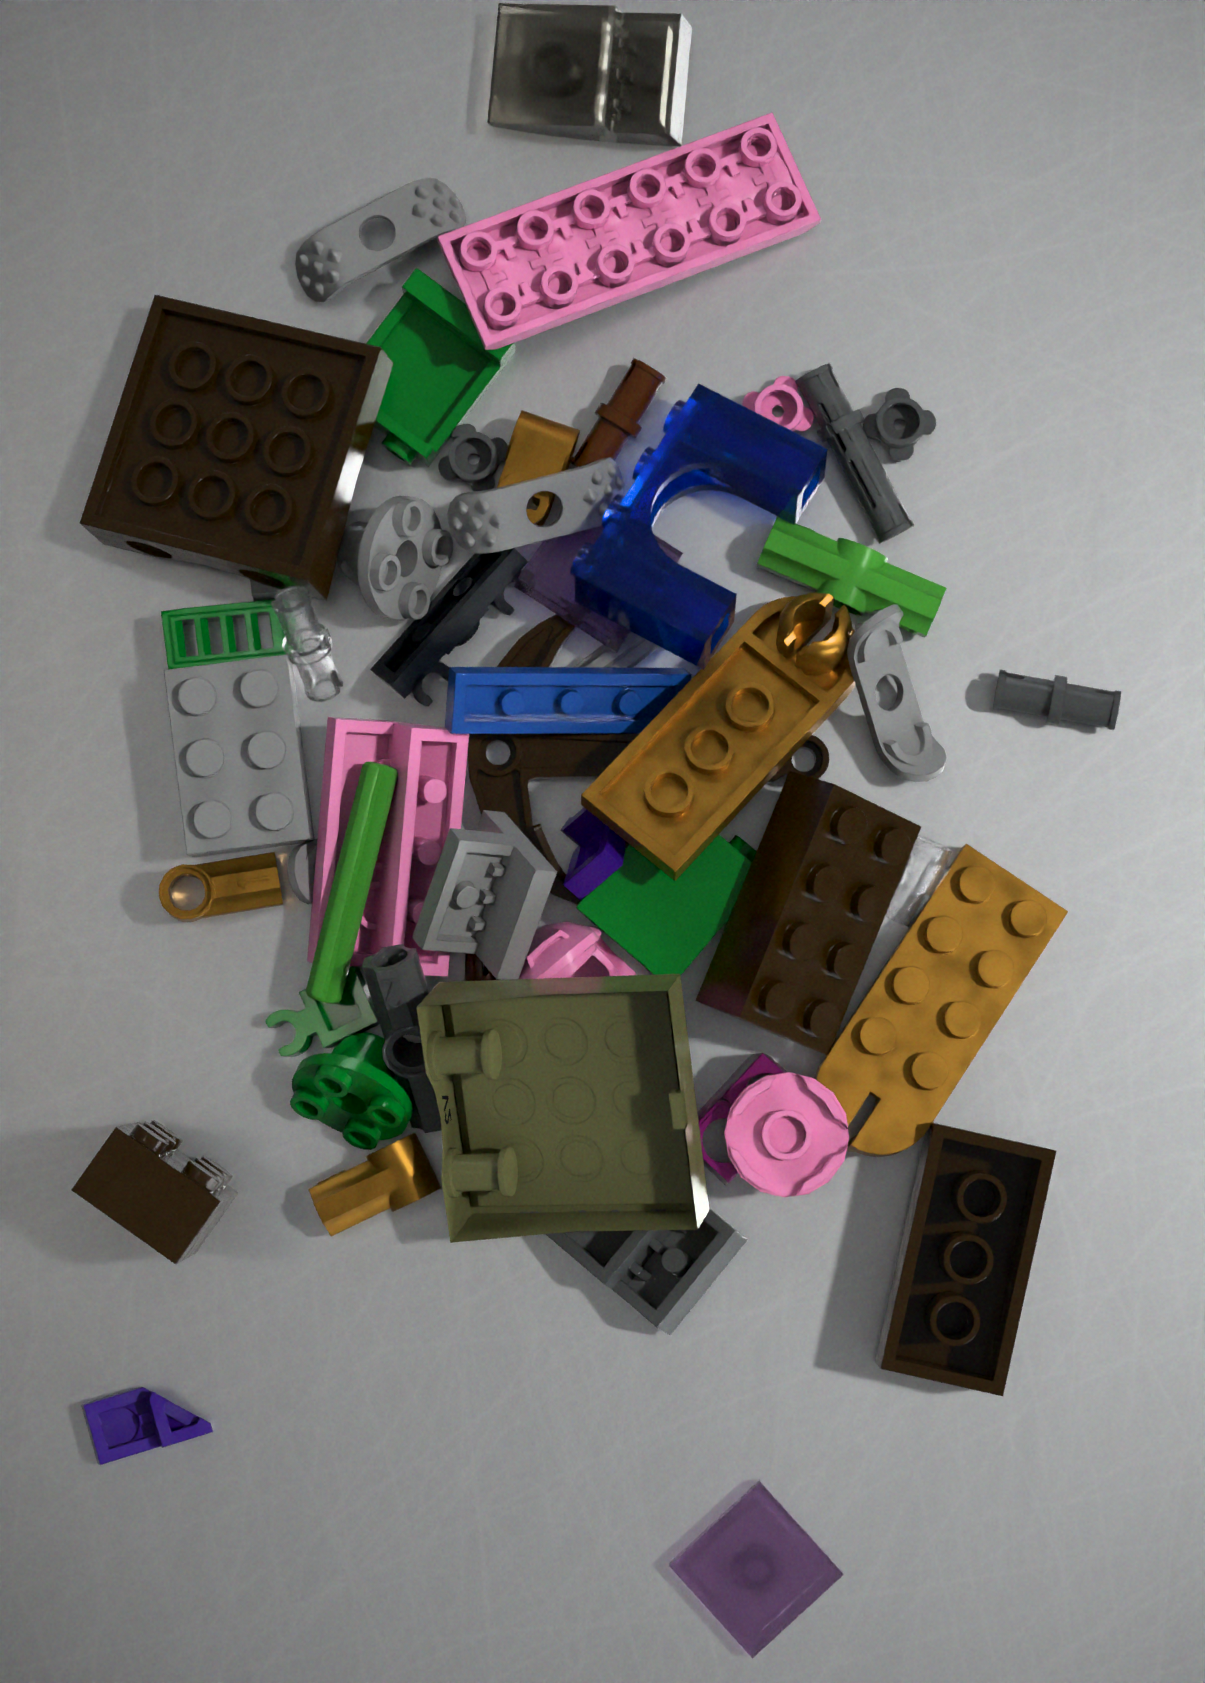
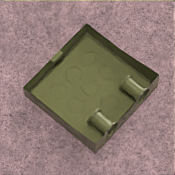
(564, 1105)

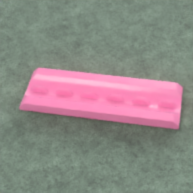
(629, 232)

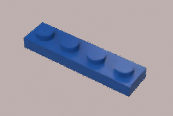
(558, 699)

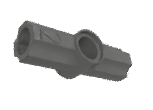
(396, 991)

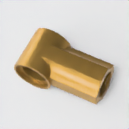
(229, 886)
(385, 1181)

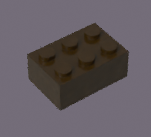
(157, 1189)

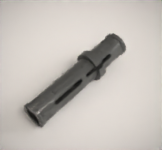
(854, 452)

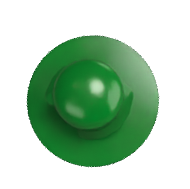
(352, 1092)

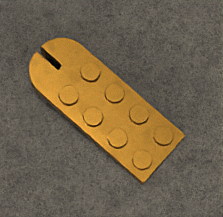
(726, 732)
(937, 1001)

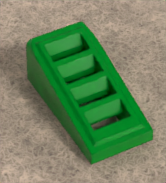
(225, 613)

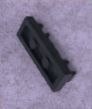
(449, 622)

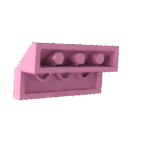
(421, 813)

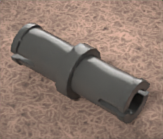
(1057, 699)

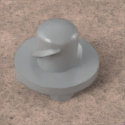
(396, 557)

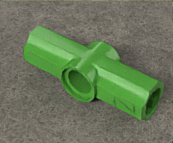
(850, 574)

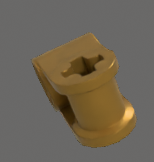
(537, 450)

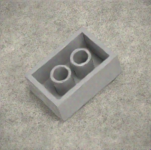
(239, 756)

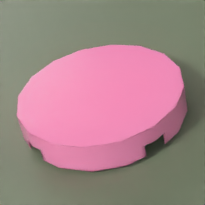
(786, 1134)

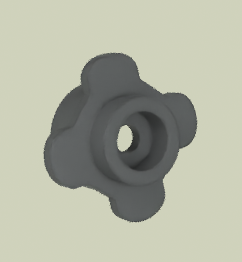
(899, 406)
(467, 442)

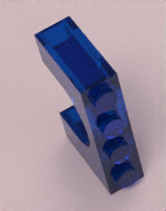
(705, 448)

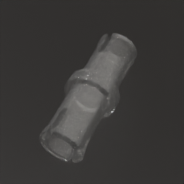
(307, 643)

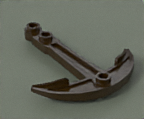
(559, 754)

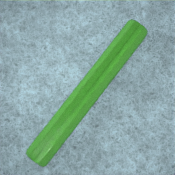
(351, 882)

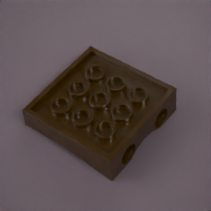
(237, 445)

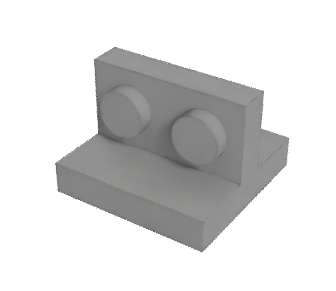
(486, 895)

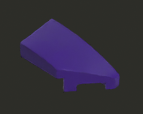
(597, 855)
(137, 1423)

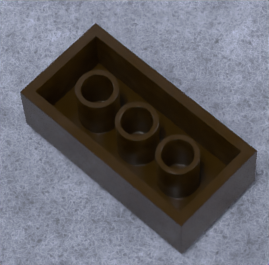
(808, 912)
(965, 1258)

